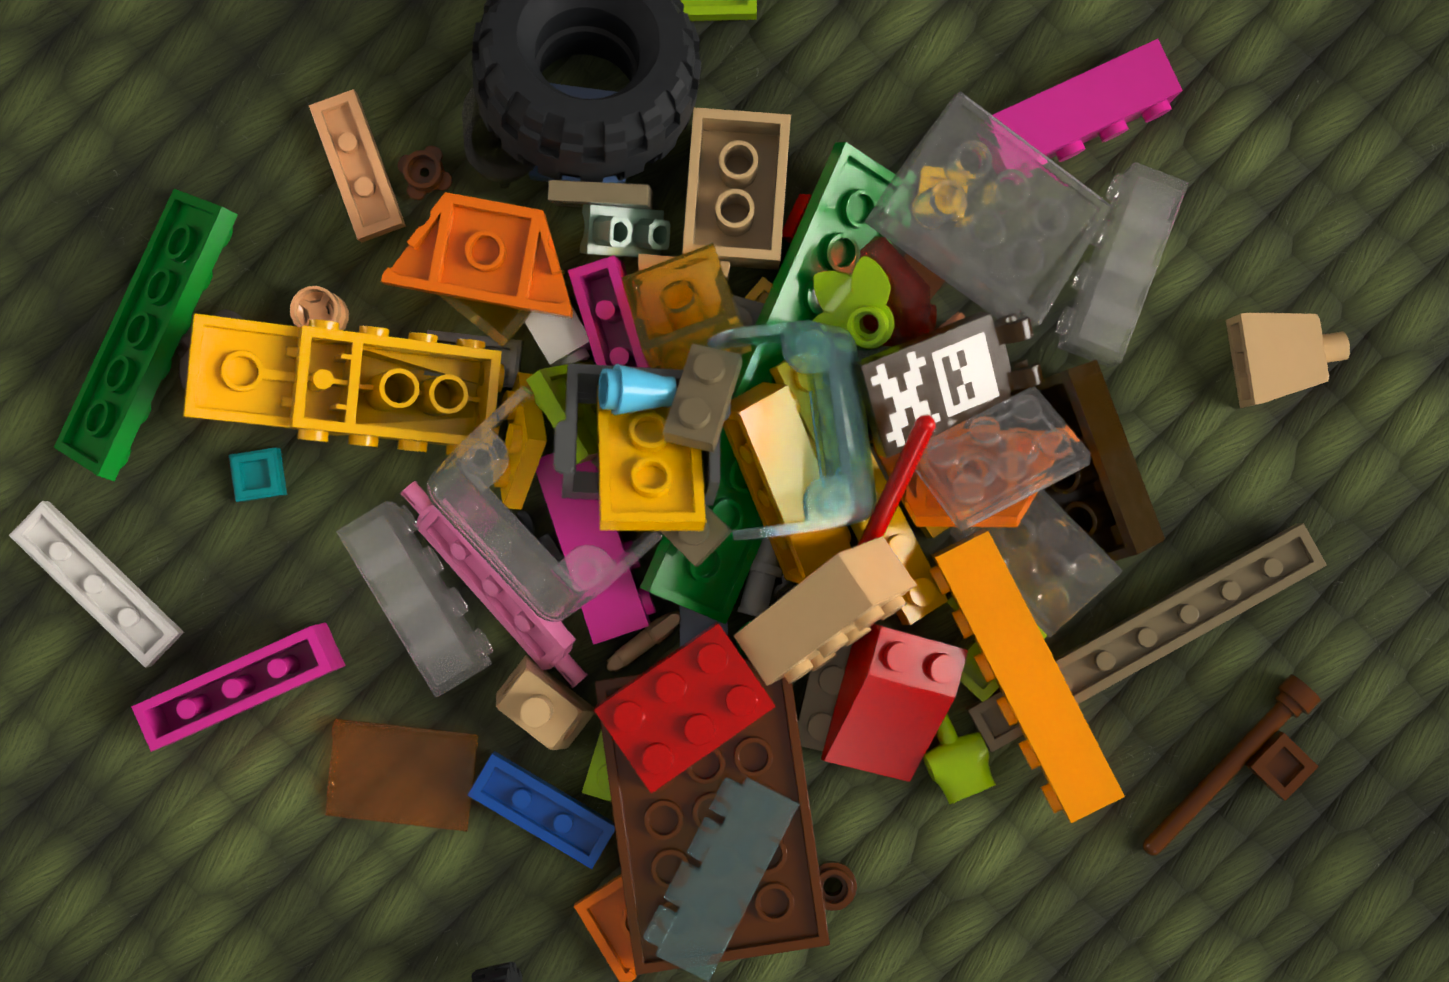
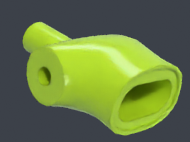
(959, 763)

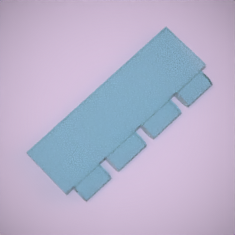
(731, 868)

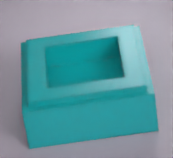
(257, 474)

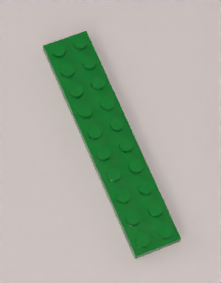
(825, 240)

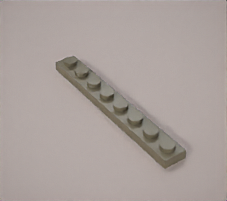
(1169, 623)

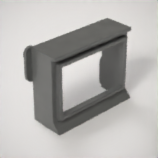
(582, 388)

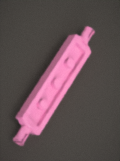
(541, 639)

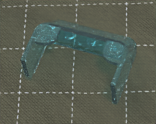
(846, 482)

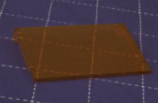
(401, 774)

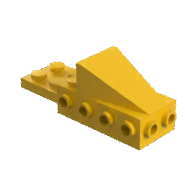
(341, 381)

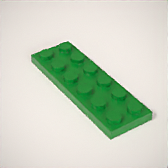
(145, 333)

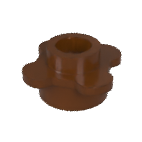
(413, 164)

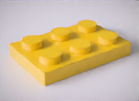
(643, 477)

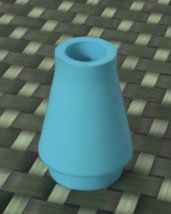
(634, 390)

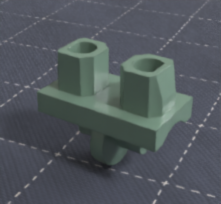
(624, 231)

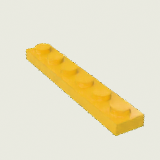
(925, 595)

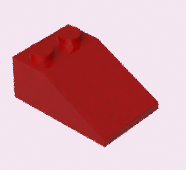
(892, 701)

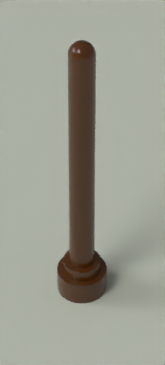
(1293, 700)

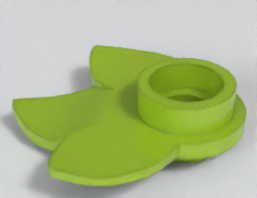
(851, 297)

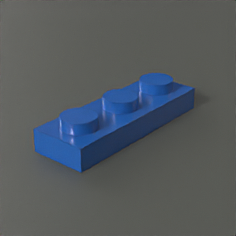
(542, 809)

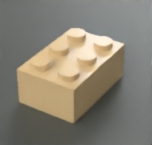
(737, 185)
(826, 612)

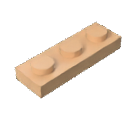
(357, 165)

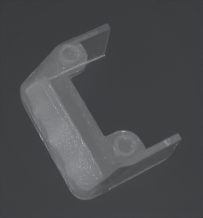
(463, 497)

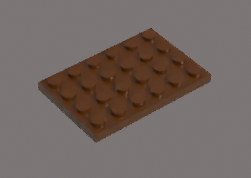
(660, 826)

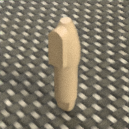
(653, 634)

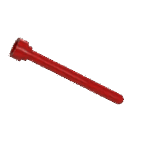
(899, 478)

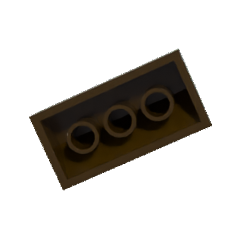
(1109, 493)

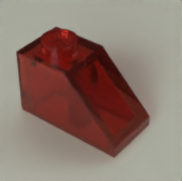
(908, 295)

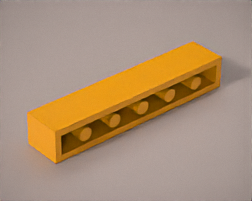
(1027, 676)

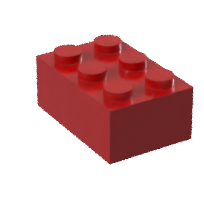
(684, 707)

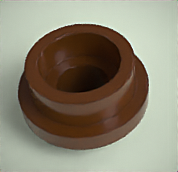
(847, 891)

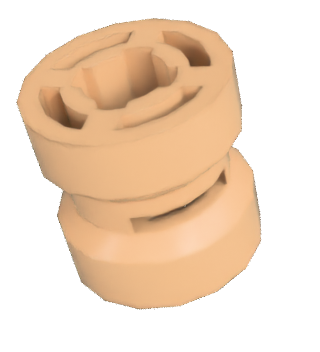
(313, 303)

